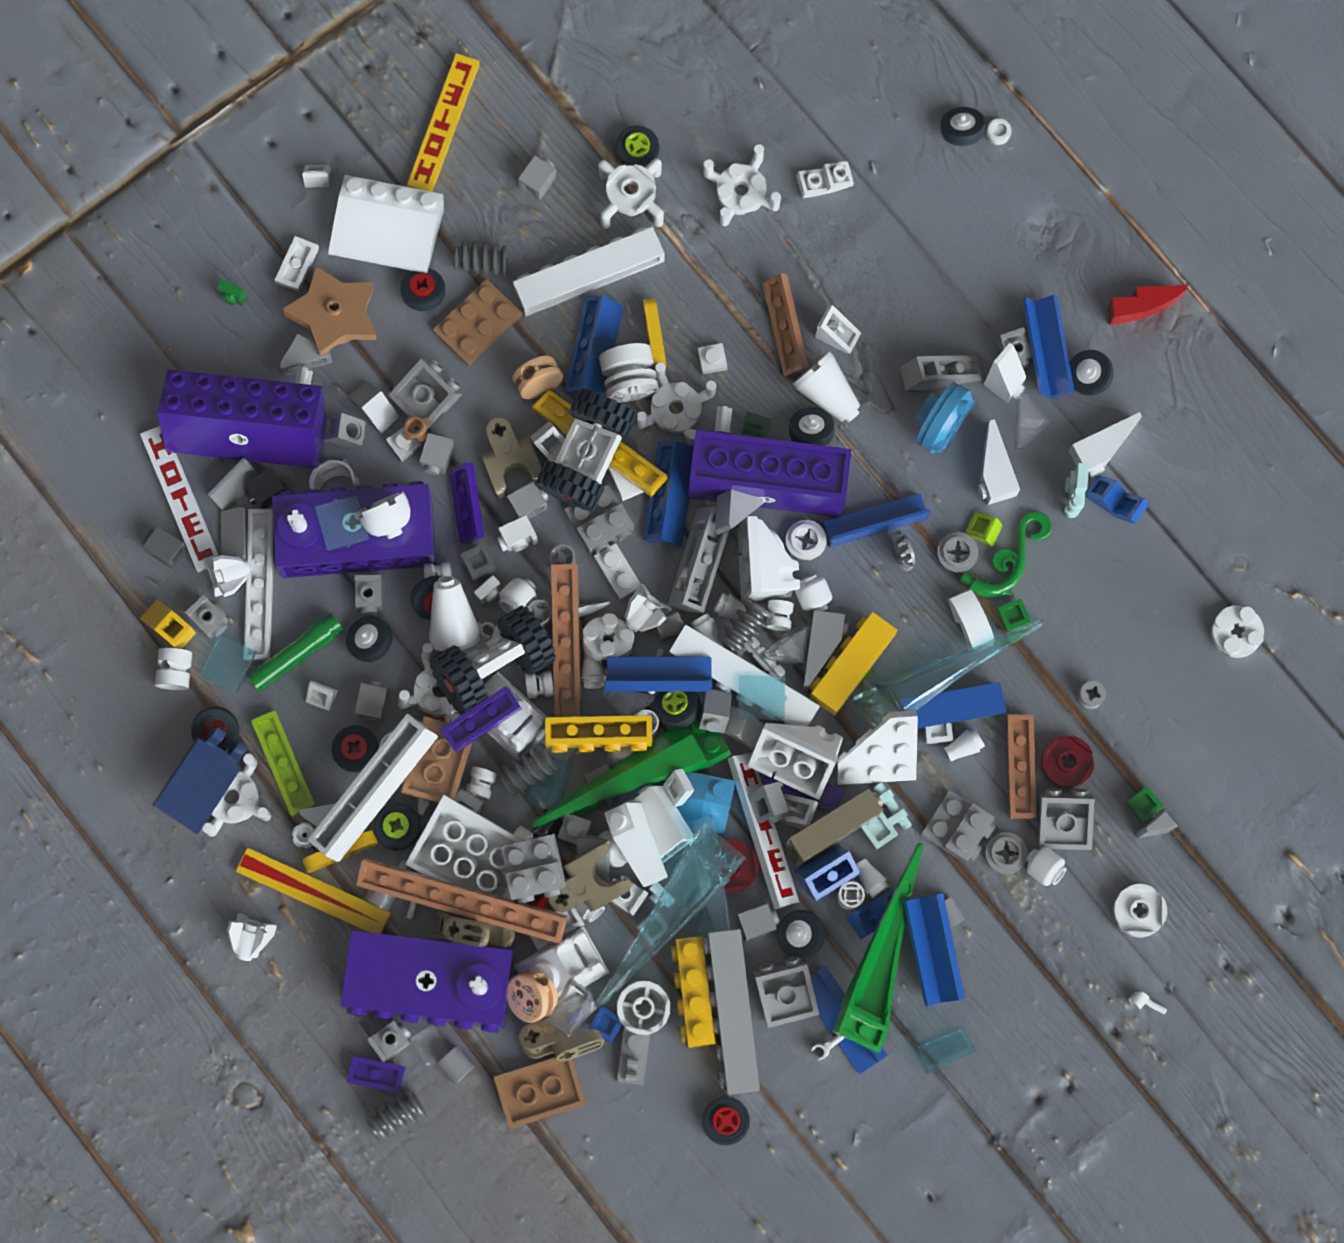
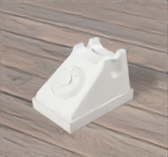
(764, 563)
(523, 728)
(797, 756)
(571, 958)

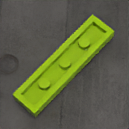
(283, 762)

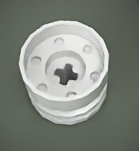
(629, 372)

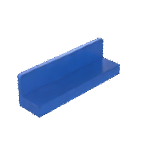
(595, 335)
(1048, 347)
(670, 502)
(875, 520)
(659, 674)
(962, 705)
(934, 949)
(828, 998)

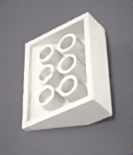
(386, 224)
(463, 849)

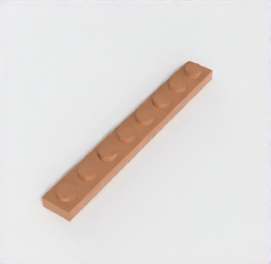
(461, 900)

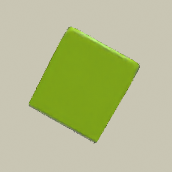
(984, 528)

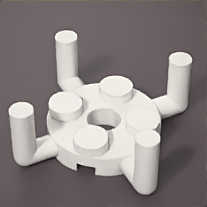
(741, 175)
(630, 203)
(676, 393)
(423, 694)
(244, 807)

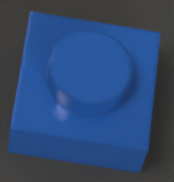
(607, 1024)

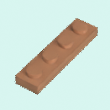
(785, 325)
(1021, 766)

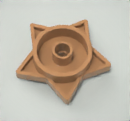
(333, 311)

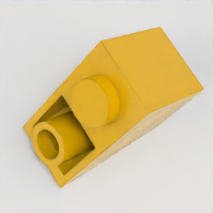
(168, 625)

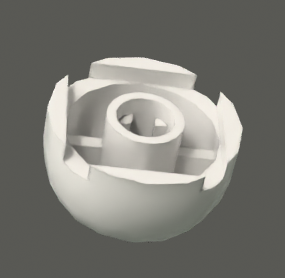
(386, 516)
(643, 1008)

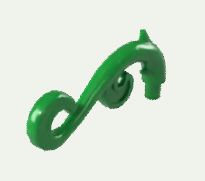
(1017, 559)

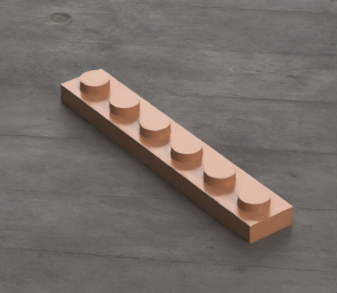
(566, 640)

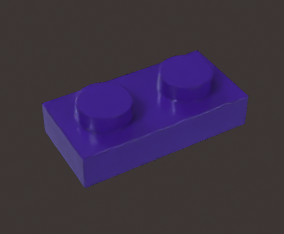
(376, 1074)

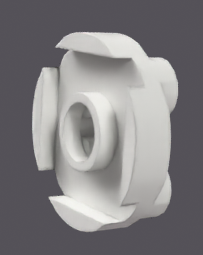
(1247, 620)
(610, 627)
(1150, 900)

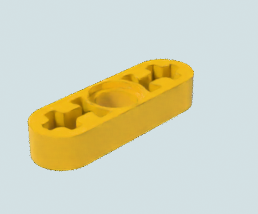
(654, 331)
(319, 860)

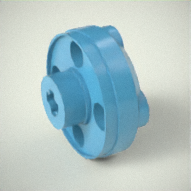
(943, 417)

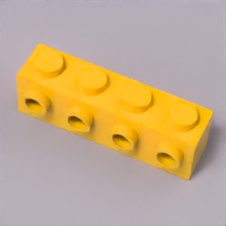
(853, 663)
(598, 732)
(695, 992)

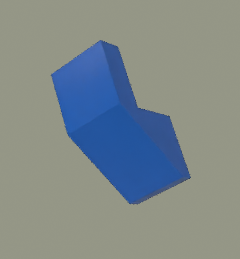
(1115, 500)
(868, 917)

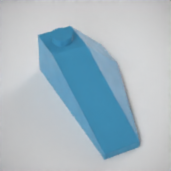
(709, 797)

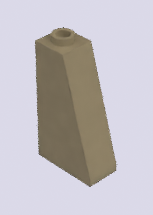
(833, 827)

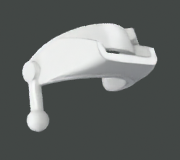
(329, 470)

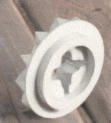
(816, 535)

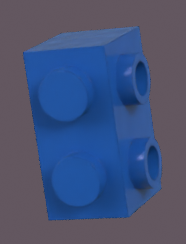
(827, 872)

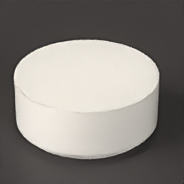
(998, 131)

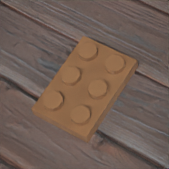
(477, 322)
(438, 769)
(539, 1091)

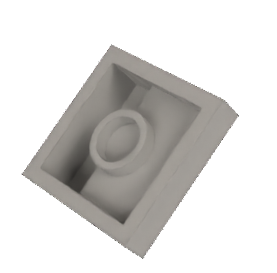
(426, 391)
(603, 525)
(1065, 819)
(959, 827)
(533, 868)
(786, 992)

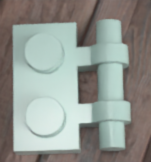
(1076, 487)
(881, 829)

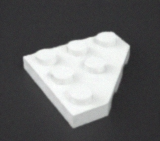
(882, 753)

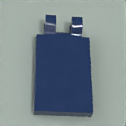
(200, 781)

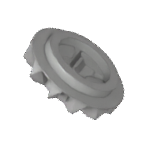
(966, 545)
(903, 550)
(1014, 844)

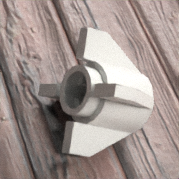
(226, 573)
(645, 611)
(249, 936)

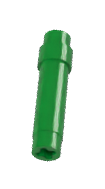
(316, 636)

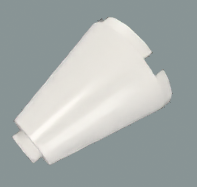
(828, 388)
(451, 617)

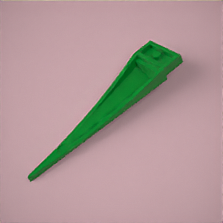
(674, 750)
(870, 993)

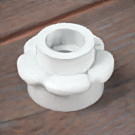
(299, 830)

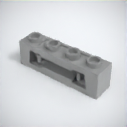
(698, 563)

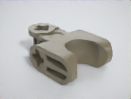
(506, 455)
(586, 885)
(471, 931)
(553, 1041)

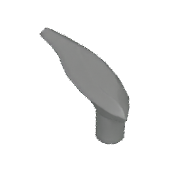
(586, 609)

